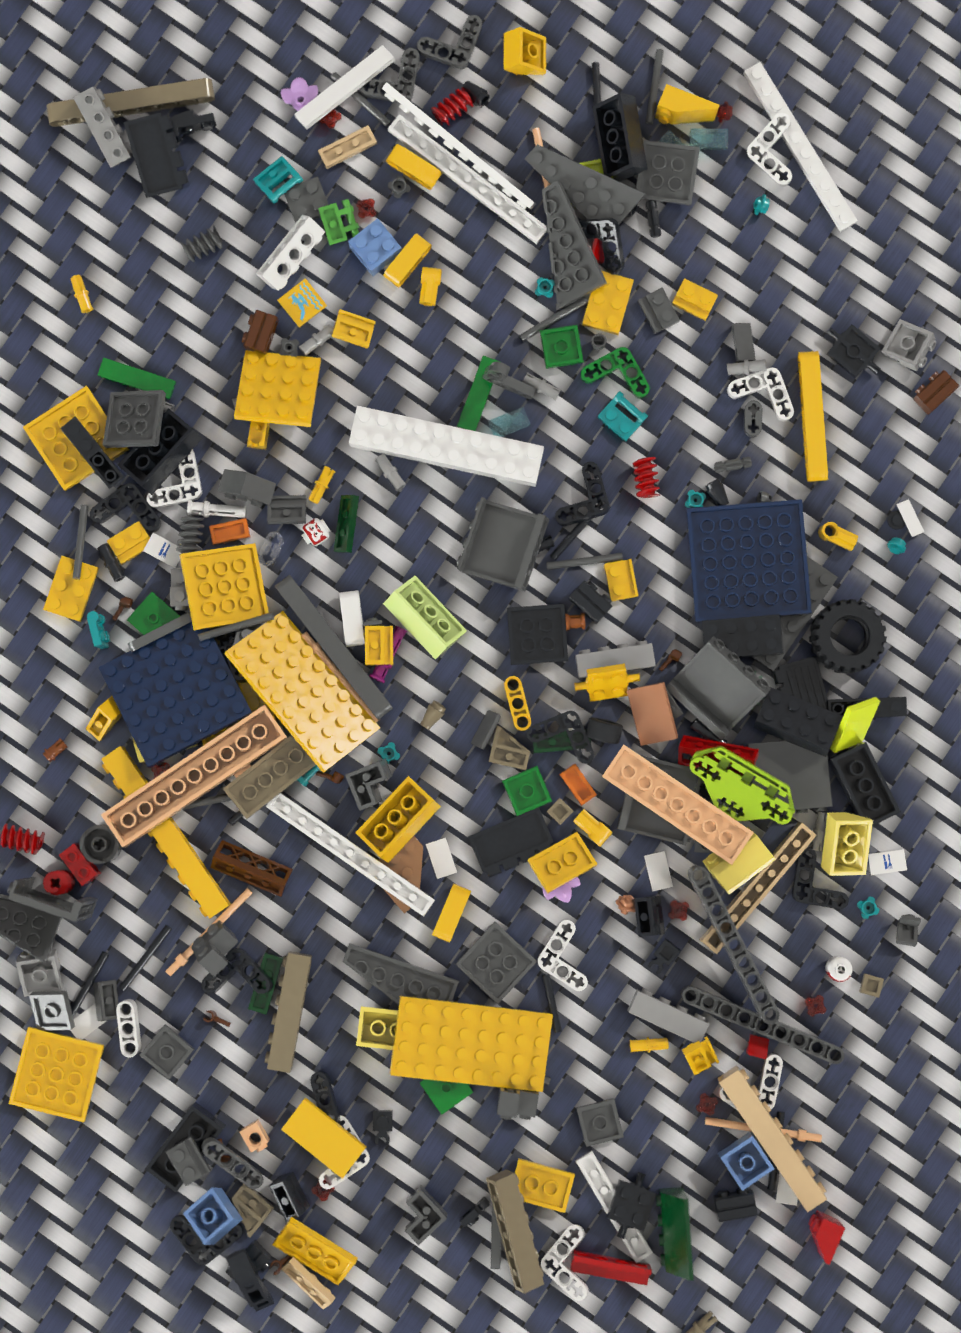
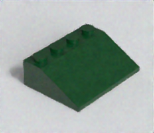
(675, 1232)

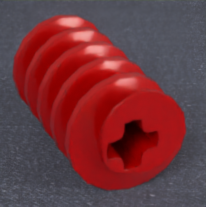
(452, 106)
(645, 478)
(21, 840)
(57, 887)

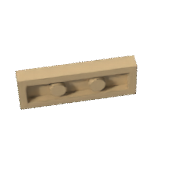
(347, 147)
(308, 1283)

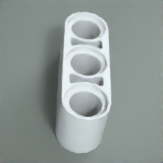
(352, 618)
(124, 1036)

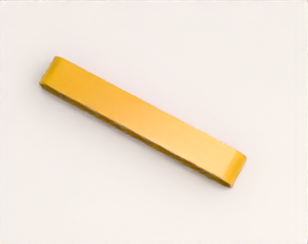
(812, 416)

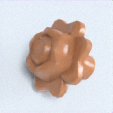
(625, 904)

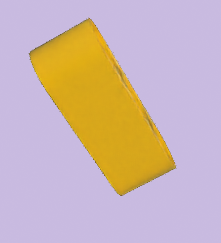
(413, 166)
(407, 260)
(513, 694)
(451, 912)

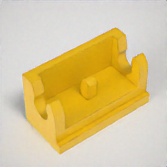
(258, 435)

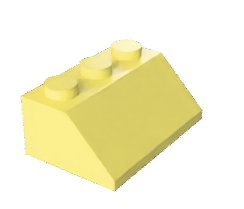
(846, 844)
(748, 863)
(376, 1027)

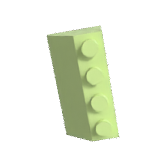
(424, 617)

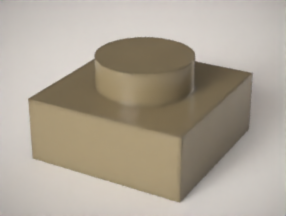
(559, 811)
(871, 985)

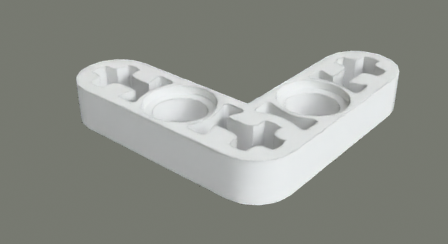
(765, 146)
(765, 383)
(187, 483)
(556, 962)
(777, 1068)
(356, 1166)
(559, 1261)

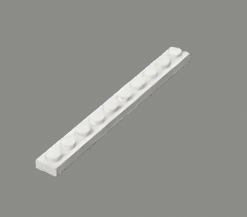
(451, 142)
(801, 148)
(467, 179)
(351, 854)

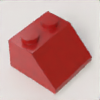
(826, 1234)

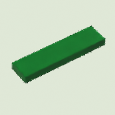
(135, 377)
(477, 398)

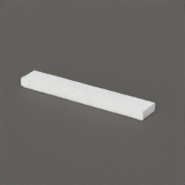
(344, 87)
(604, 1192)

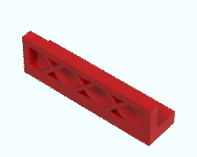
(691, 744)
(610, 1267)

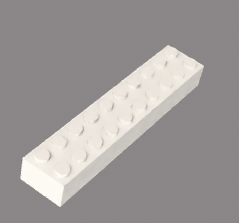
(446, 446)

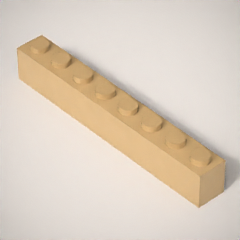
(762, 882)
(772, 1138)

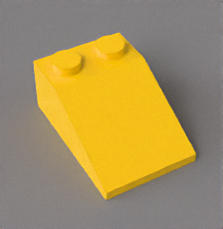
(683, 107)

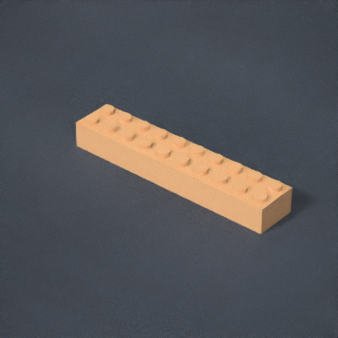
(194, 776)

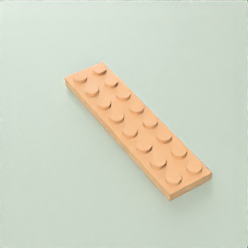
(677, 804)

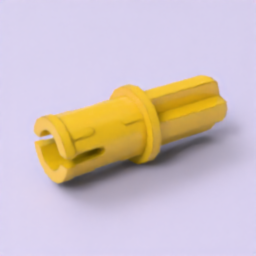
(81, 294)
(321, 485)
(649, 1044)

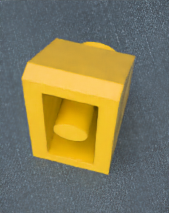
(104, 719)

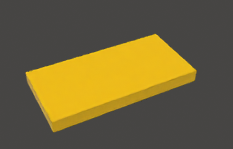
(323, 1138)
(314, 1251)

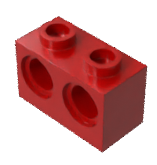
(79, 866)

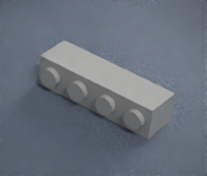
(634, 657)
(667, 1016)

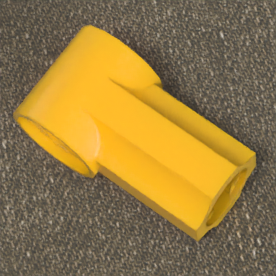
(430, 281)
(839, 536)
(596, 830)

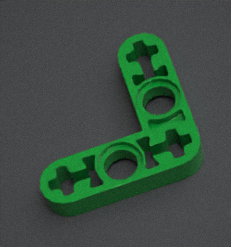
(617, 364)

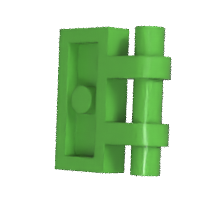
(333, 223)

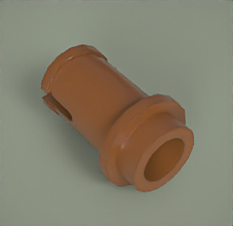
(53, 751)

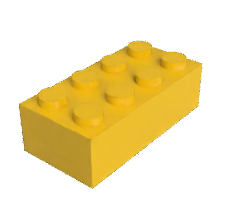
(398, 819)

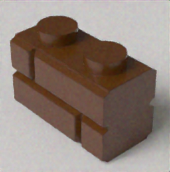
(260, 332)
(938, 390)

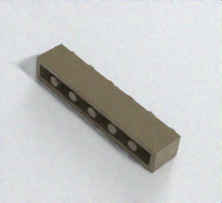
(289, 1012)
(515, 1231)

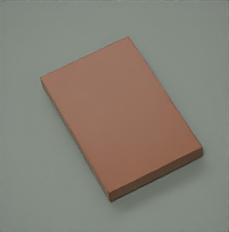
(652, 713)

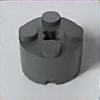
(94, 852)

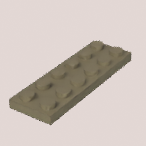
(269, 777)

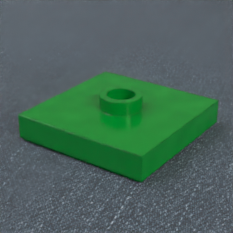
(561, 346)
(152, 614)
(527, 790)
(445, 1094)

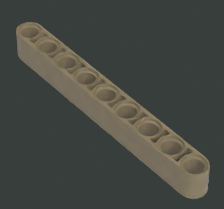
(138, 101)

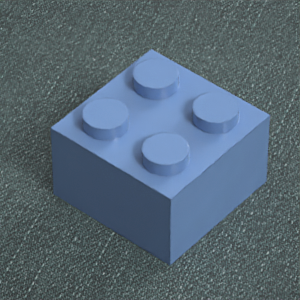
(375, 247)
(746, 1161)
(212, 1216)

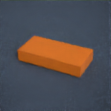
(229, 531)
(578, 784)

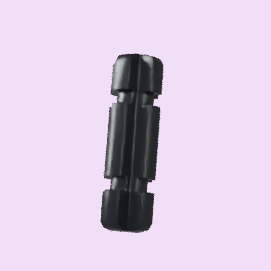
(653, 218)

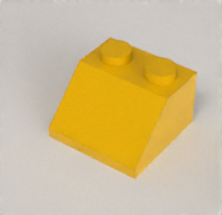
(524, 52)

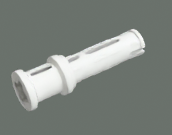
(205, 509)

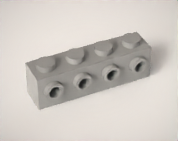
(103, 127)

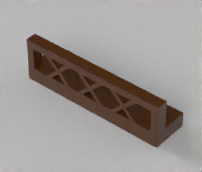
(249, 871)

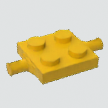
(607, 682)

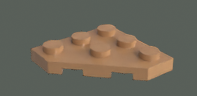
(408, 865)

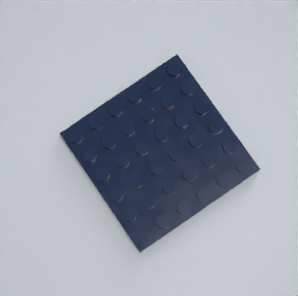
(749, 560)
(174, 693)

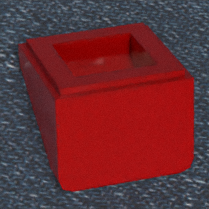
(598, 250)
(757, 1046)

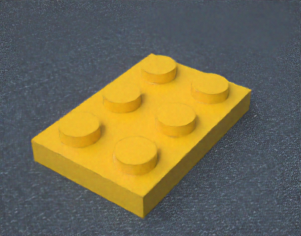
(608, 304)
(67, 595)
(562, 862)
(544, 1185)

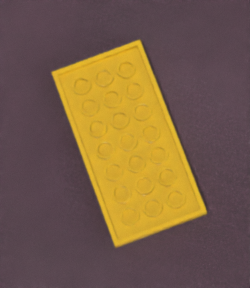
(302, 691)
(471, 1044)

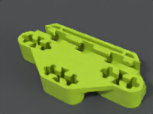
(739, 789)

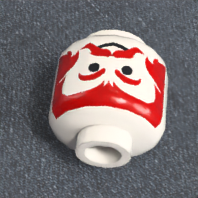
(315, 532)
(844, 966)

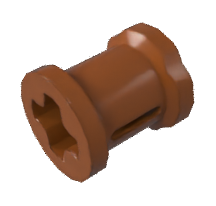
(575, 621)

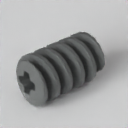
(203, 244)
(189, 534)

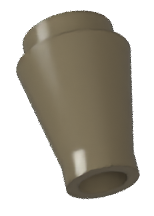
(433, 714)

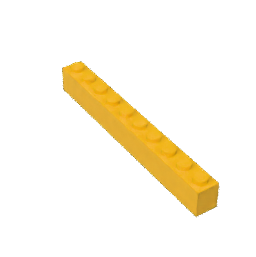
(170, 839)

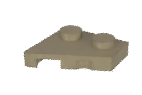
(508, 751)
(251, 1207)

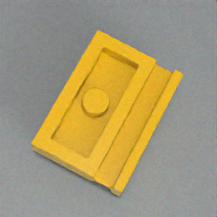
(694, 299)
(353, 328)
(129, 542)
(621, 580)
(378, 645)
(700, 1055)

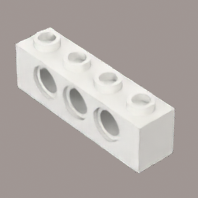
(268, 271)

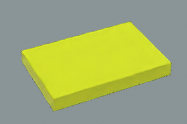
(854, 724)

